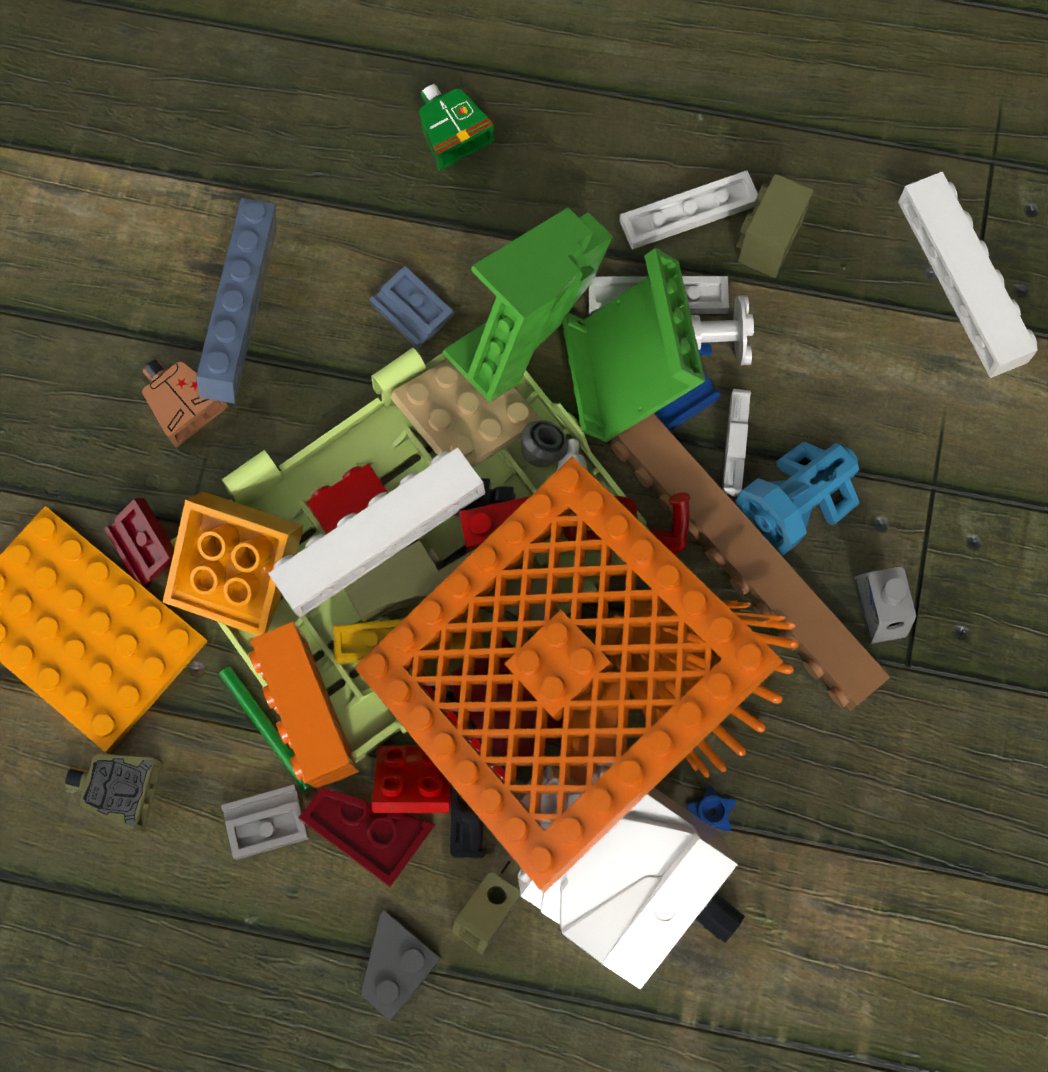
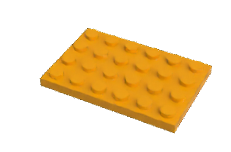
(86, 631)

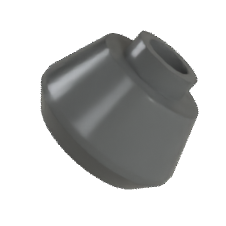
(543, 443)

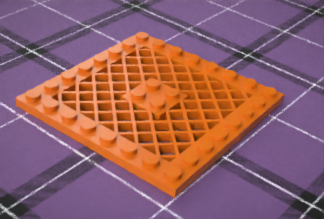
(561, 668)

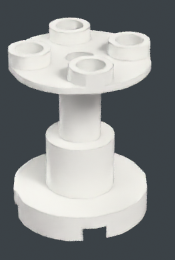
(729, 330)

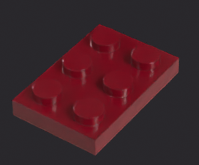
(502, 718)

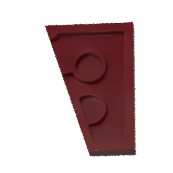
(372, 840)

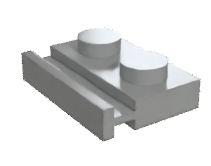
(264, 822)

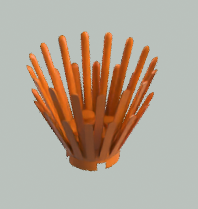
(695, 662)

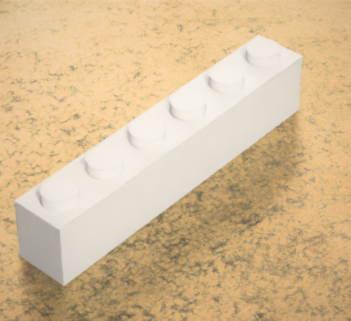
(967, 274)
(377, 532)

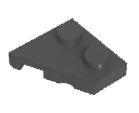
(395, 966)

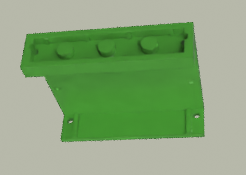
(634, 352)

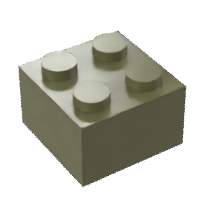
(773, 224)

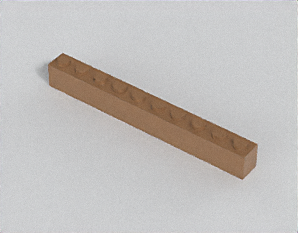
(751, 562)

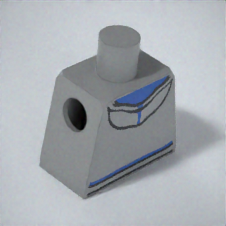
(886, 601)

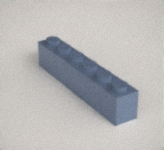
(237, 301)

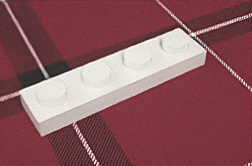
(689, 210)
(703, 293)

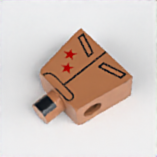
(176, 400)

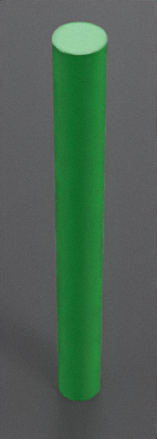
(261, 721)

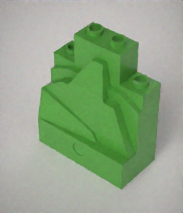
(534, 289)

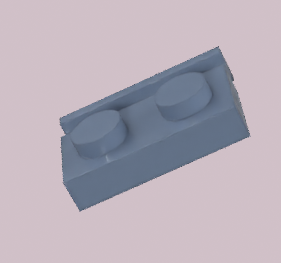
(411, 307)

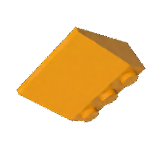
(226, 560)

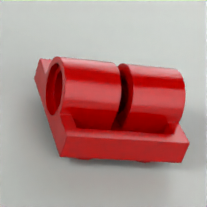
(409, 782)

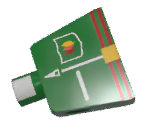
(453, 125)

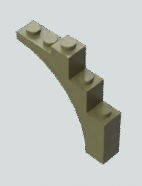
(412, 575)

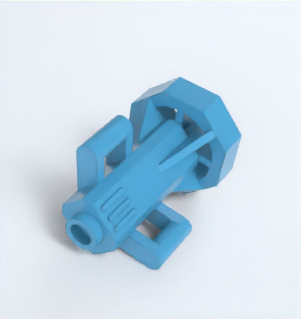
(784, 507)

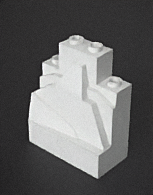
(636, 884)

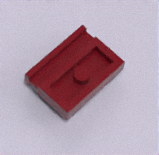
(141, 542)

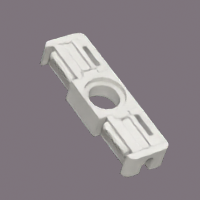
(736, 443)

